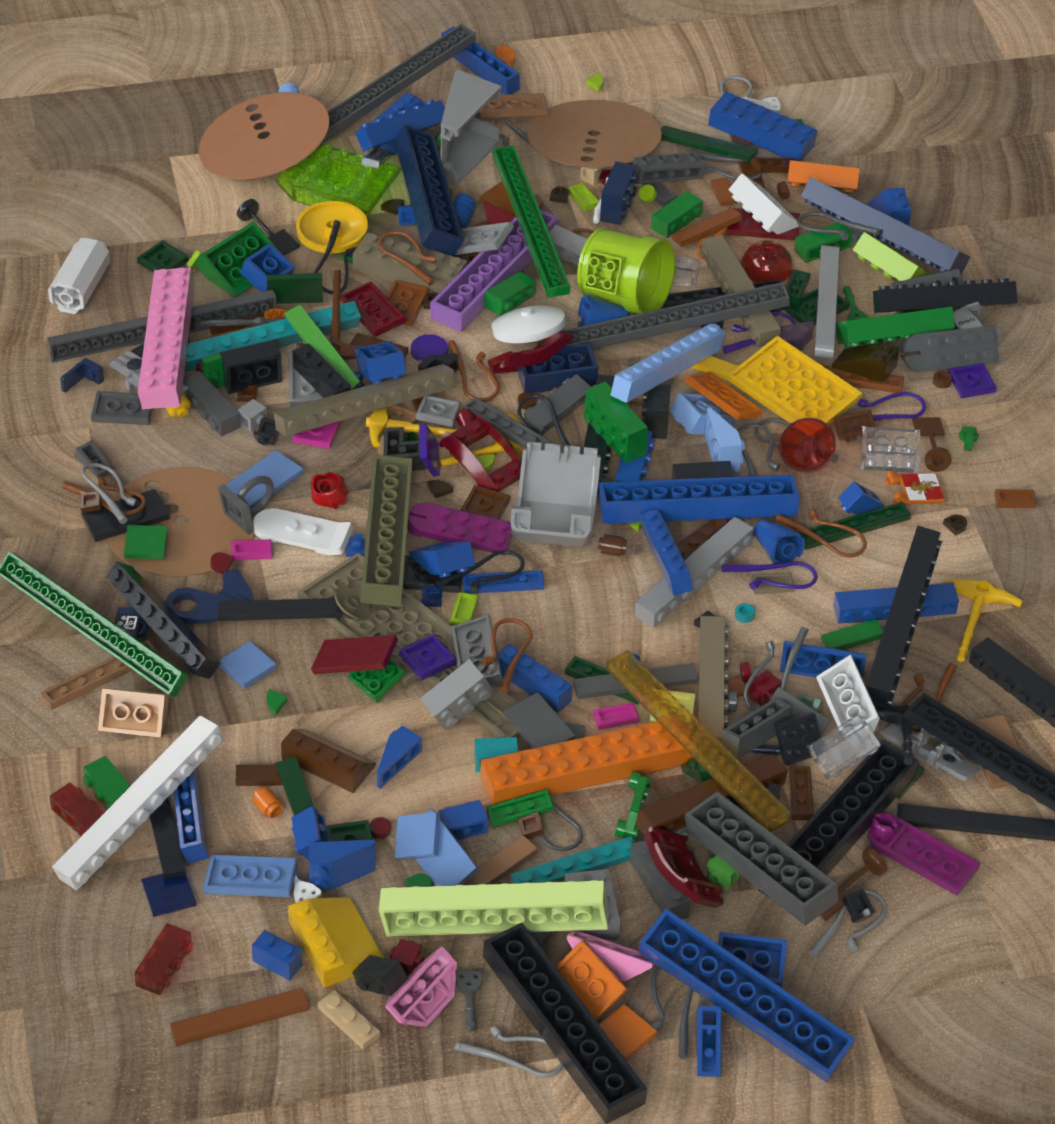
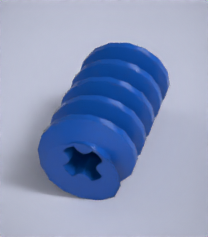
(464, 208)

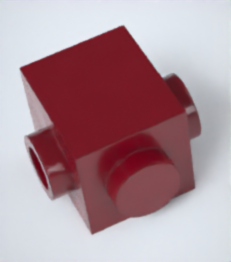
(763, 687)
(408, 954)

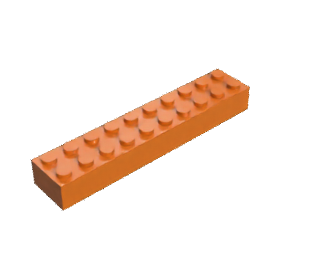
(582, 762)

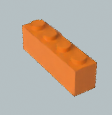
(834, 176)

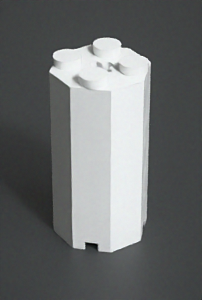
(79, 275)

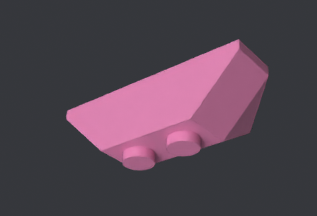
(620, 959)
(425, 990)

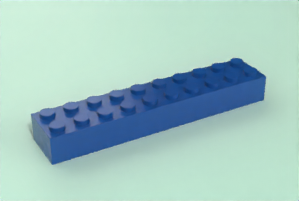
(699, 498)
(746, 995)

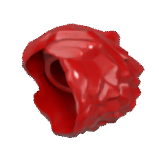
(329, 490)

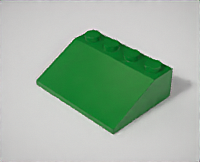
(225, 260)

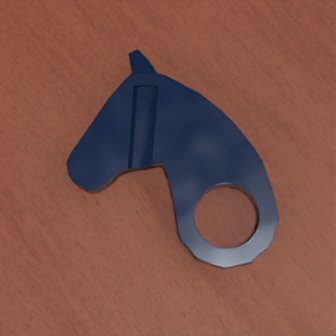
(206, 611)

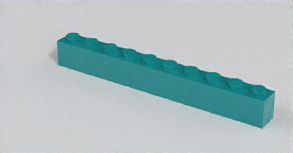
(279, 331)

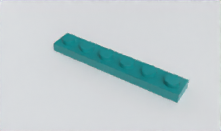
(589, 860)

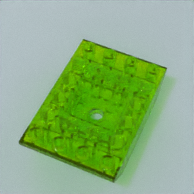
(337, 176)

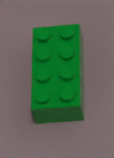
(615, 423)

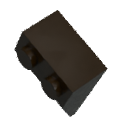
(870, 361)

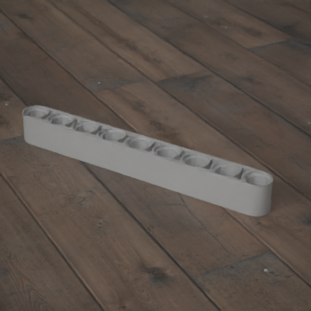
(826, 302)

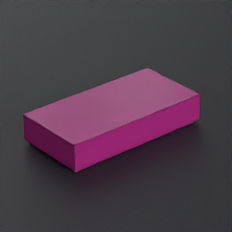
(251, 549)
(615, 716)

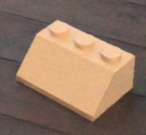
(133, 712)

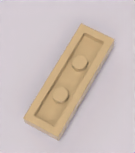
(349, 1019)

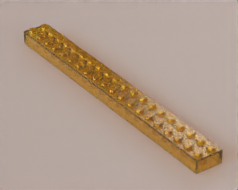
(699, 742)

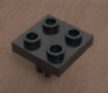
(795, 736)

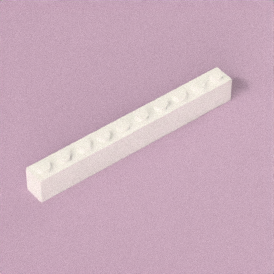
(138, 803)

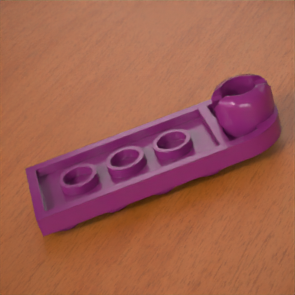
(459, 526)
(921, 852)

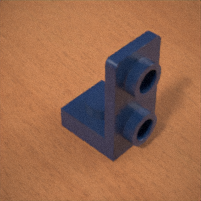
(84, 368)

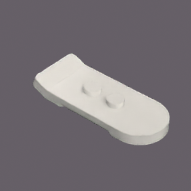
(302, 531)

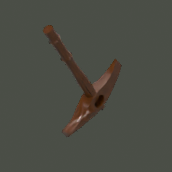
(345, 350)

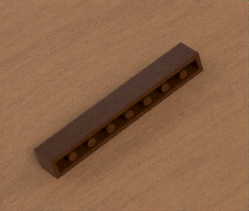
(670, 812)

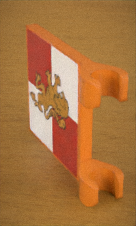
(916, 487)

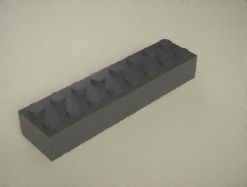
(762, 858)

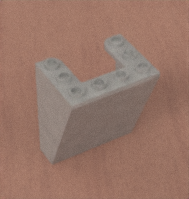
(465, 138)

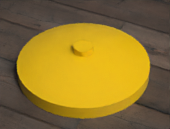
(316, 224)

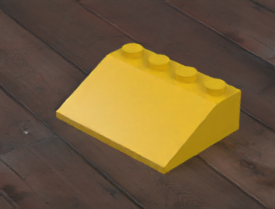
(332, 937)

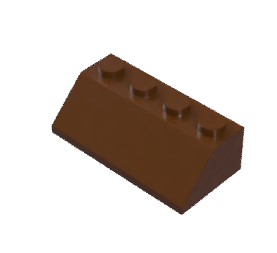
(326, 759)

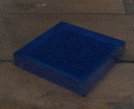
(168, 894)

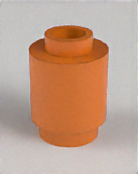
(267, 802)

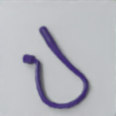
(742, 344)
(864, 403)
(756, 583)

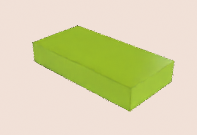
(583, 196)
(464, 608)

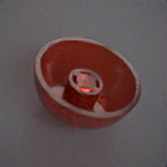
(767, 261)
(801, 439)

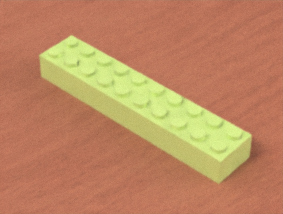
(494, 908)

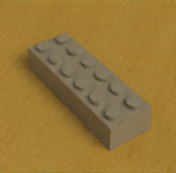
(372, 261)

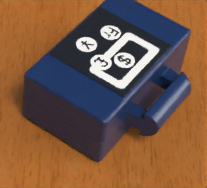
(131, 621)

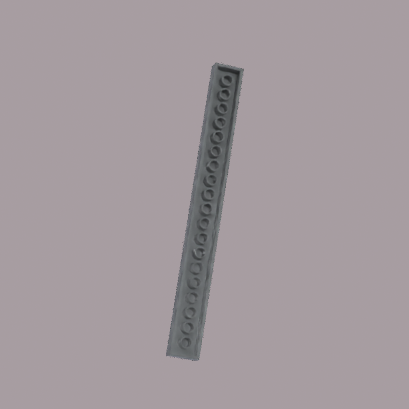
(399, 78)
(680, 316)
(134, 331)

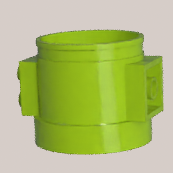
(627, 269)

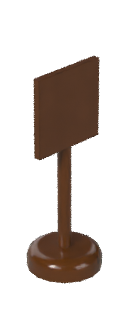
(937, 458)
(874, 863)

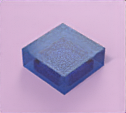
(431, 596)

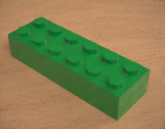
(889, 327)

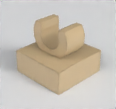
(590, 175)

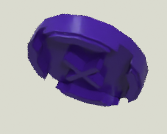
(428, 346)

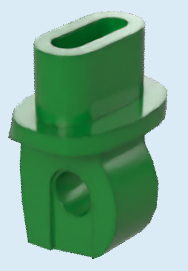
(968, 435)

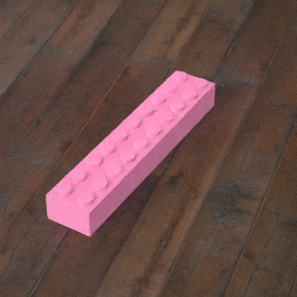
(166, 338)

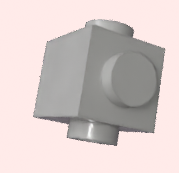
(251, 415)

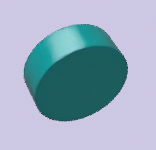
(745, 613)

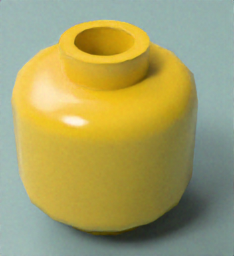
(181, 410)

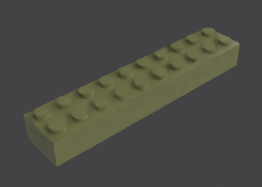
(386, 531)

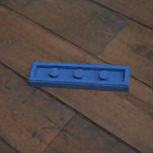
(521, 582)

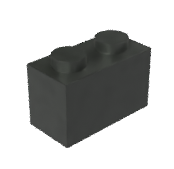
(379, 975)

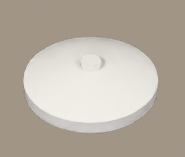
(528, 324)

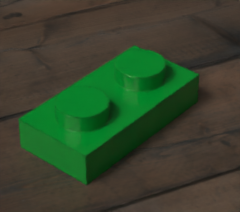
(213, 370)

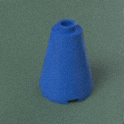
(597, 310)
(779, 542)

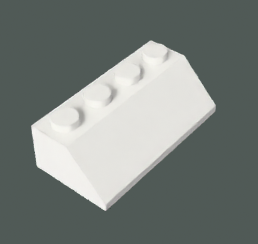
(762, 205)
(847, 693)

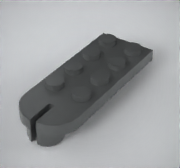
(951, 348)

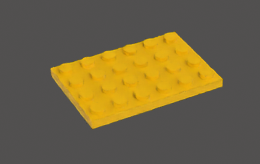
(793, 384)

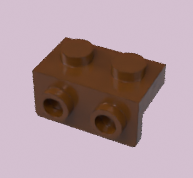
(850, 425)

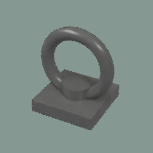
(236, 506)

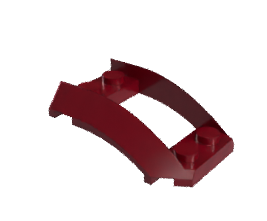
(544, 350)
(472, 432)
(690, 879)

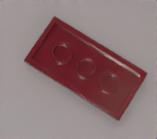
(751, 228)
(375, 309)
(354, 654)

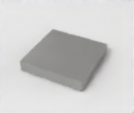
(439, 411)

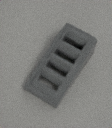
(90, 447)

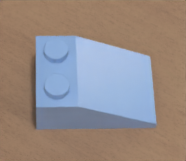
(691, 412)
(723, 440)

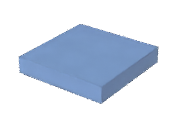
(247, 664)
(417, 836)

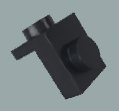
(266, 432)

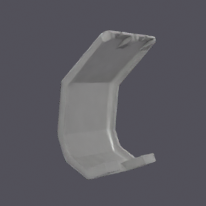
(556, 495)

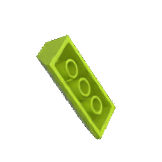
(886, 259)

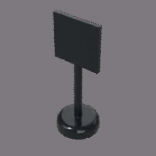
(281, 239)

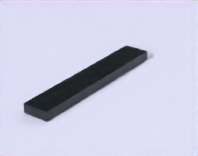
(278, 609)
(167, 842)

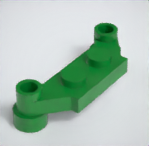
(642, 786)

